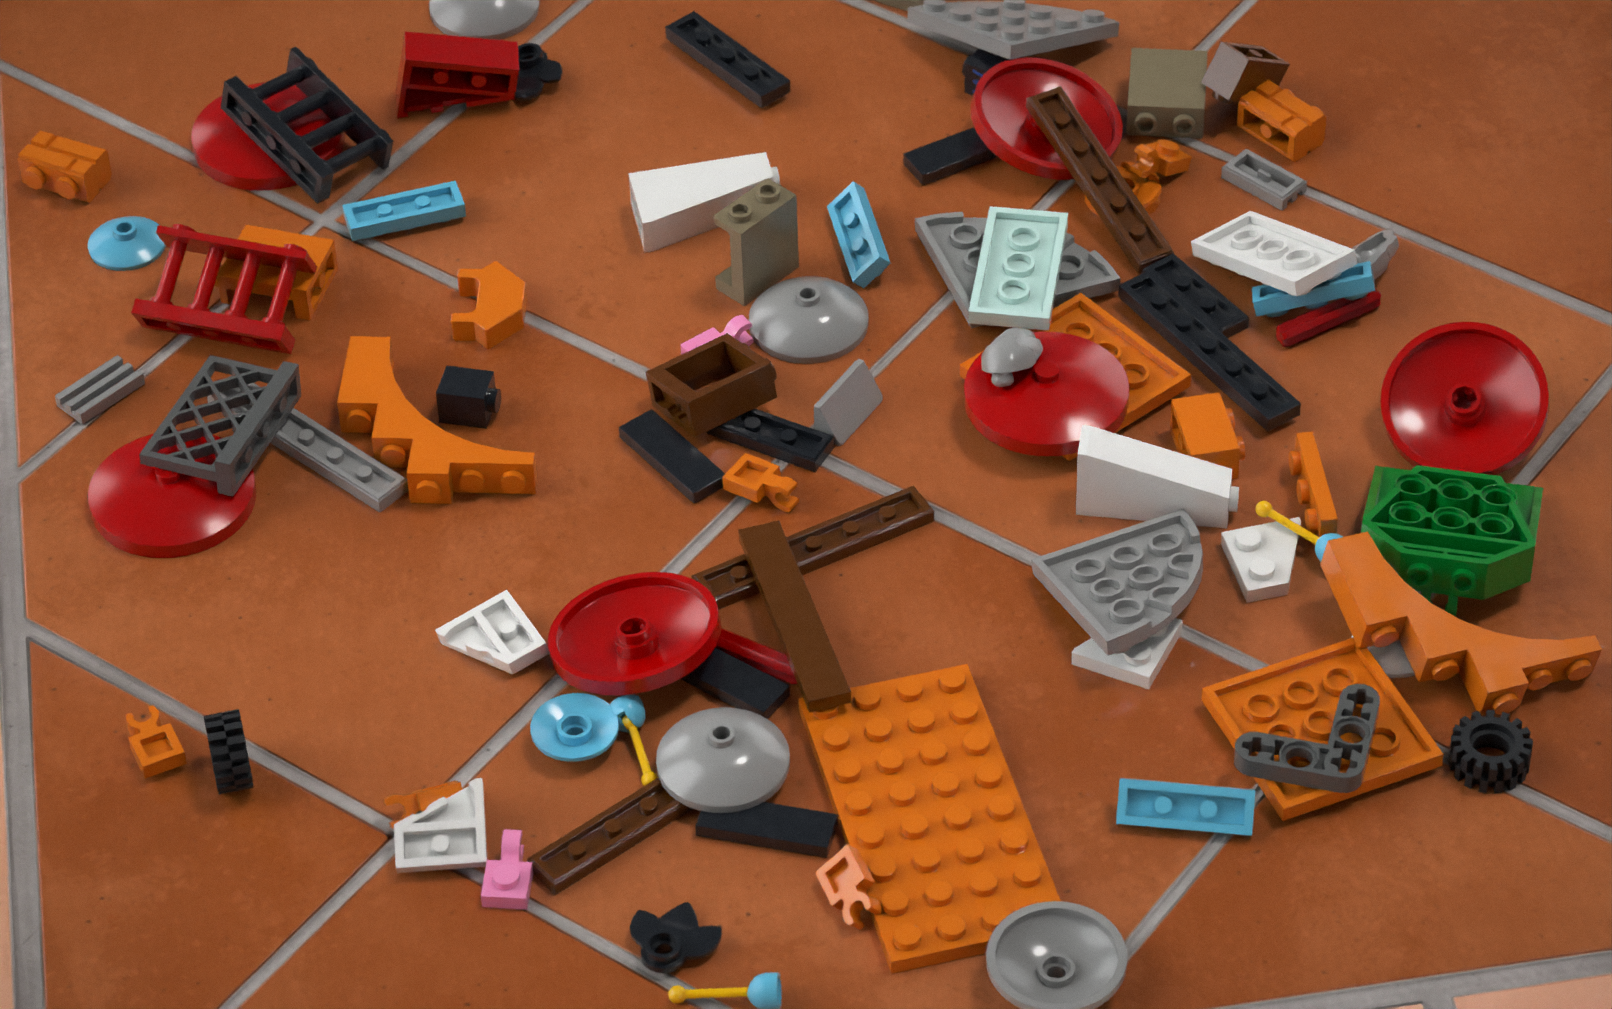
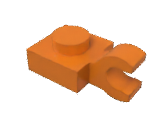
(1160, 157)
(758, 478)
(420, 799)

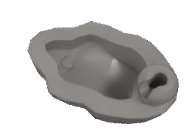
(1378, 250)
(1010, 352)

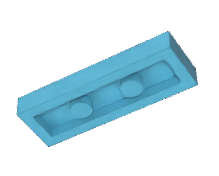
(404, 210)
(858, 235)
(1352, 285)
(1185, 806)

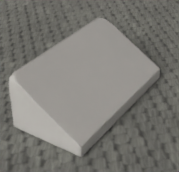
(847, 403)

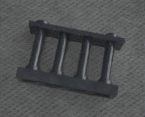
(295, 152)

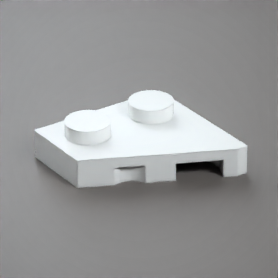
(1262, 558)
(496, 635)
(1138, 664)
(445, 834)

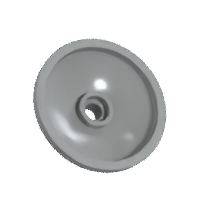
(483, 17)
(808, 320)
(723, 760)
(1056, 957)

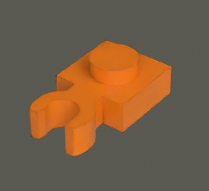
(154, 745)
(845, 885)

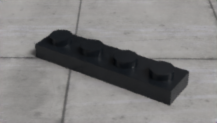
(728, 59)

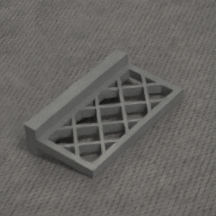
(251, 429)

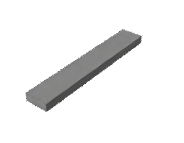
(333, 457)

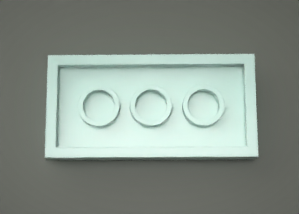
(1018, 268)

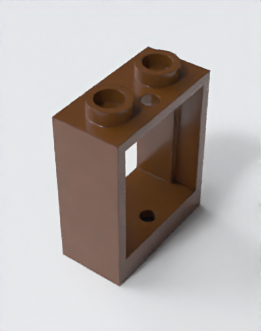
(675, 381)

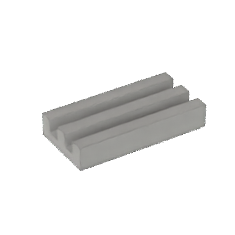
(1258, 179)
(95, 386)

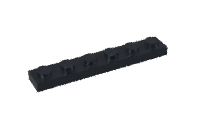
(1209, 350)

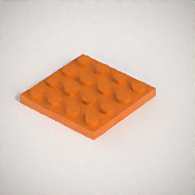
(1150, 373)
(1300, 702)

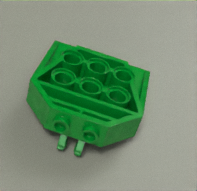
(1453, 530)

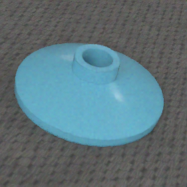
(125, 243)
(574, 727)

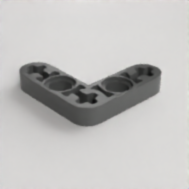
(1324, 759)

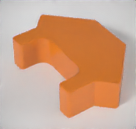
(498, 309)

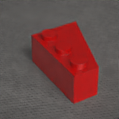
(454, 70)

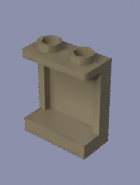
(1166, 93)
(761, 241)

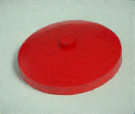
(1011, 131)
(237, 160)
(1465, 399)
(1049, 402)
(162, 510)
(634, 633)

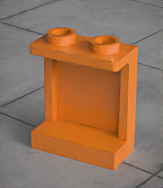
(307, 287)

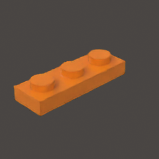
(1312, 485)

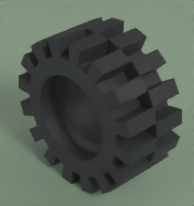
(1494, 733)
(228, 751)

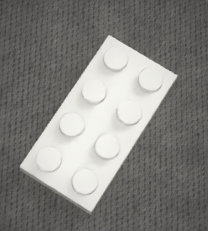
(1274, 253)

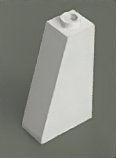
(683, 199)
(1146, 481)

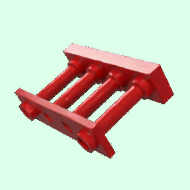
(233, 325)

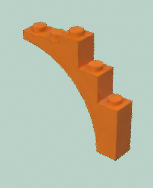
(405, 439)
(1439, 645)

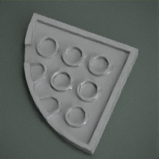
(1012, 26)
(956, 246)
(1127, 580)

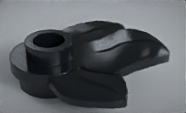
(535, 71)
(672, 938)

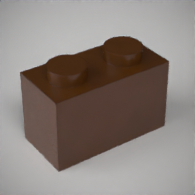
(1240, 69)

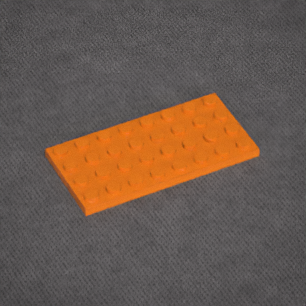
(930, 813)

